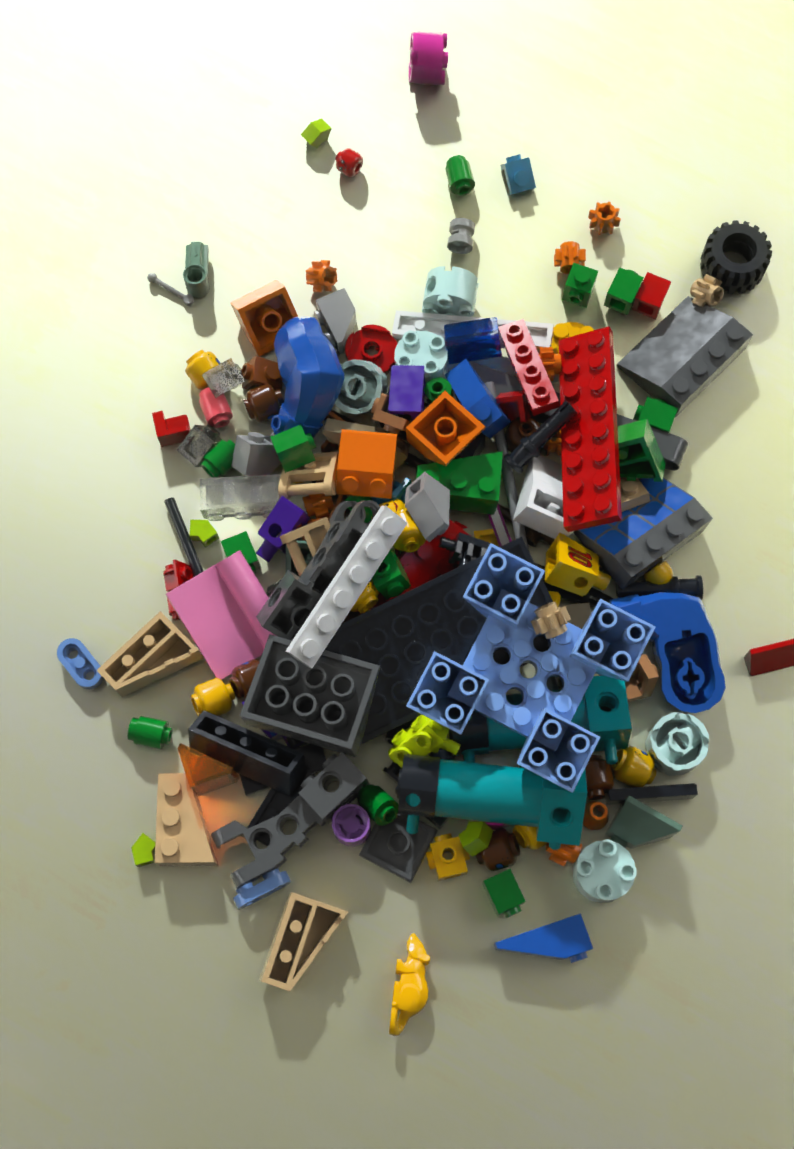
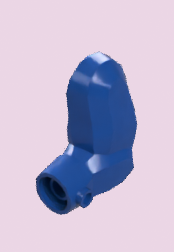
(309, 374)
(682, 647)

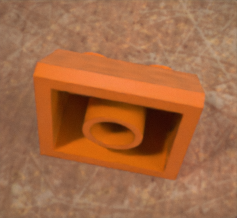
(263, 314)
(443, 430)
(366, 464)

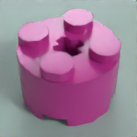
(427, 58)

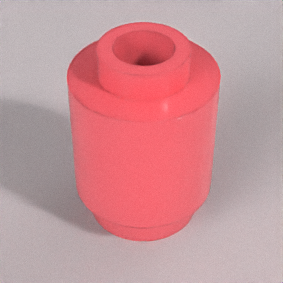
(216, 410)

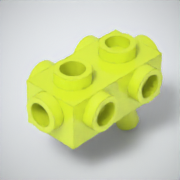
(420, 739)

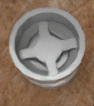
(461, 233)

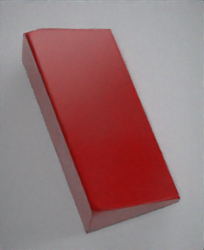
(770, 657)

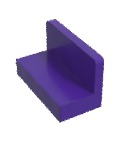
(407, 390)

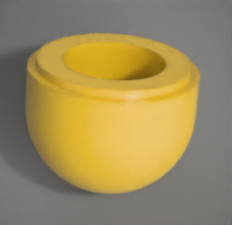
(659, 574)

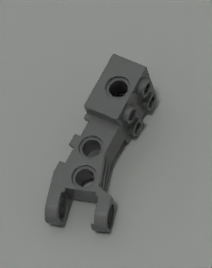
(296, 595)
(308, 809)

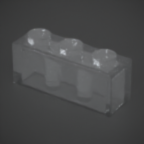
(238, 496)

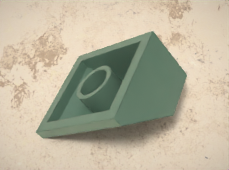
(640, 825)

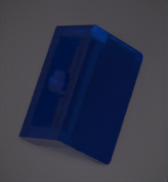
(472, 340)

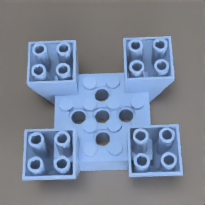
(604, 646)

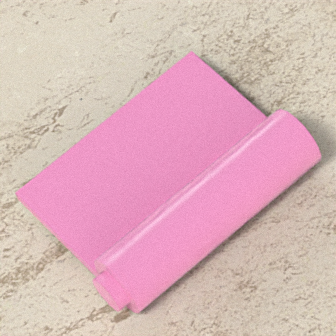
(221, 613)

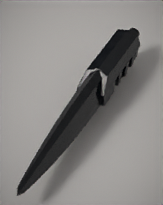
(467, 548)

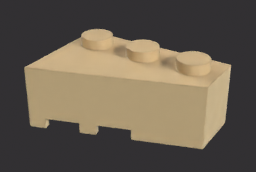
(149, 656)
(180, 825)
(298, 939)

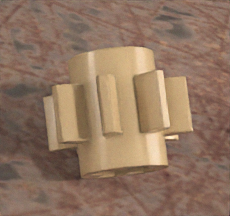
(707, 291)
(550, 620)

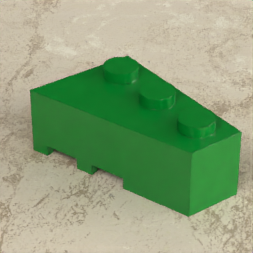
(639, 452)
(471, 481)

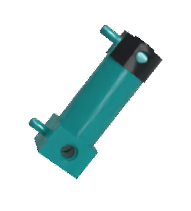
(601, 711)
(490, 794)

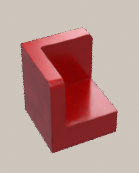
(651, 295)
(514, 405)
(170, 430)

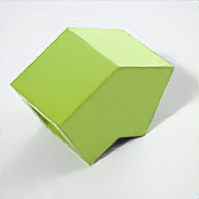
(316, 132)
(203, 531)
(475, 837)
(143, 851)

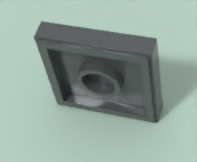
(396, 849)

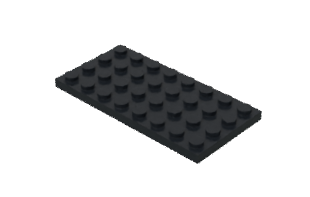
(408, 631)

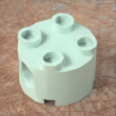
(450, 292)
(425, 350)
(361, 386)
(677, 743)
(604, 871)

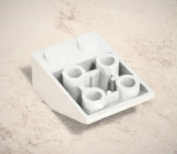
(542, 498)

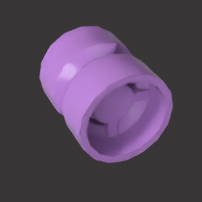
(351, 825)

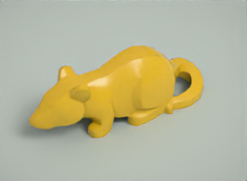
(412, 991)

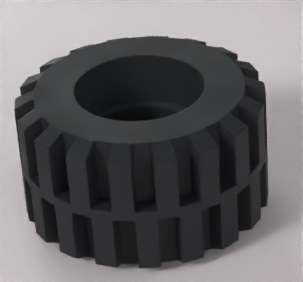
(739, 239)

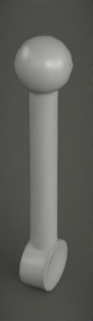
(188, 299)

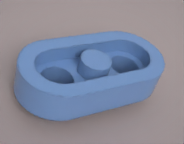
(81, 664)
(250, 894)

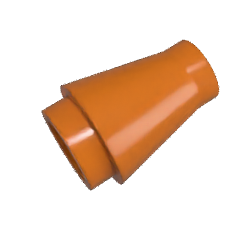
(593, 822)

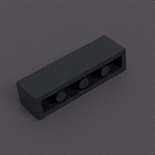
(248, 752)

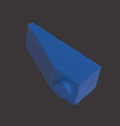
(477, 398)
(555, 941)

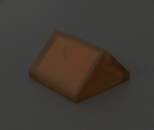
(204, 772)

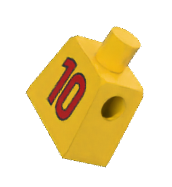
(573, 567)

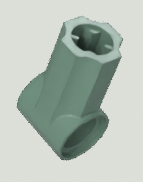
(196, 269)

